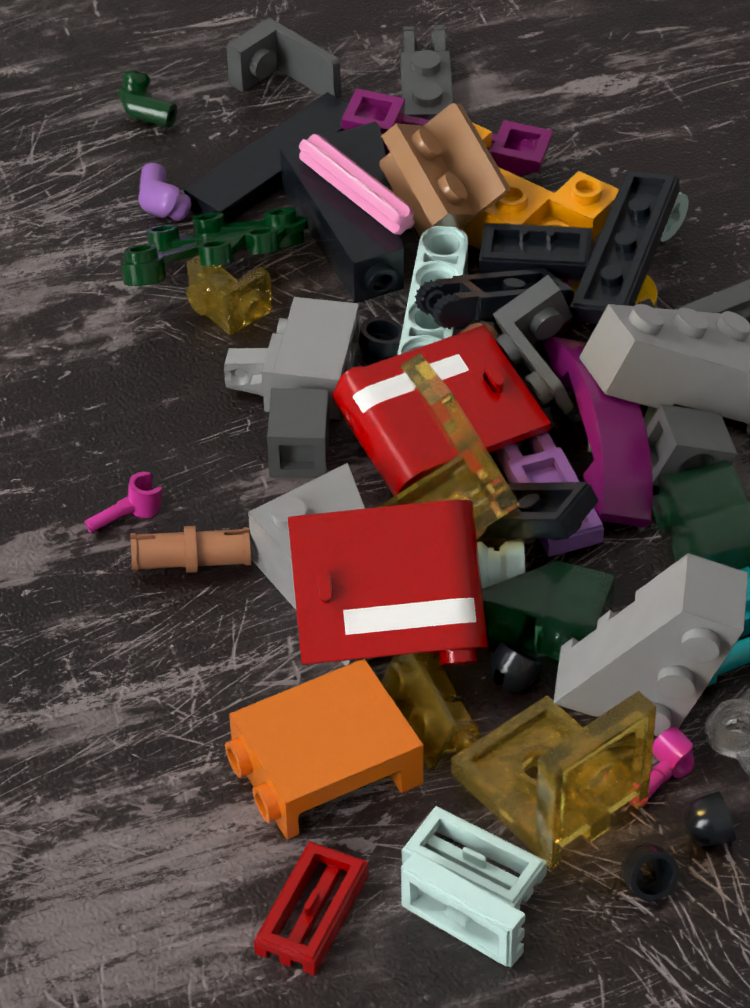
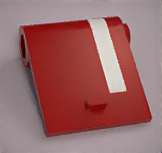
(398, 427)
(398, 583)

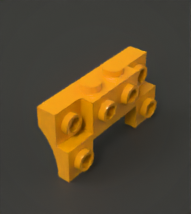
(578, 203)

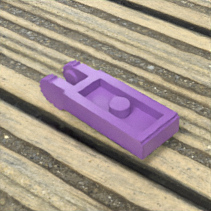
(545, 466)

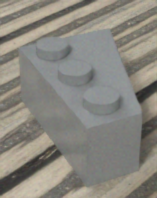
(673, 358)
(270, 528)
(659, 644)

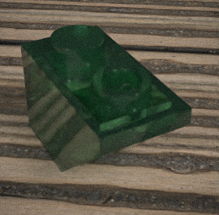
(547, 606)

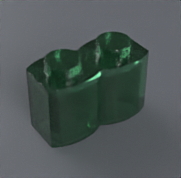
(705, 514)

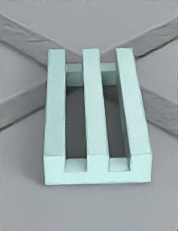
(471, 860)
(462, 909)

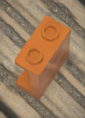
(322, 744)

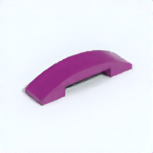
(515, 147)
(616, 437)

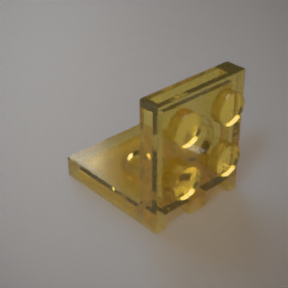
(468, 475)
(580, 771)

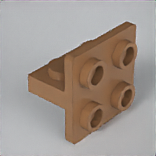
(442, 170)

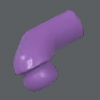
(159, 197)

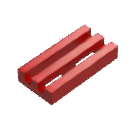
(292, 947)

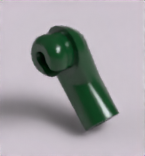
(139, 101)

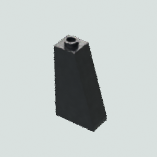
(354, 243)

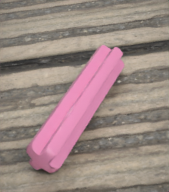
(357, 184)

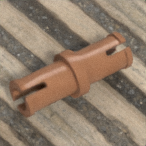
(190, 549)

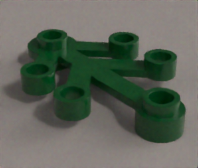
(212, 241)

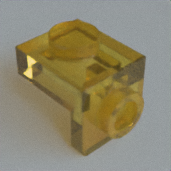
(227, 300)

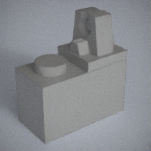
(304, 353)

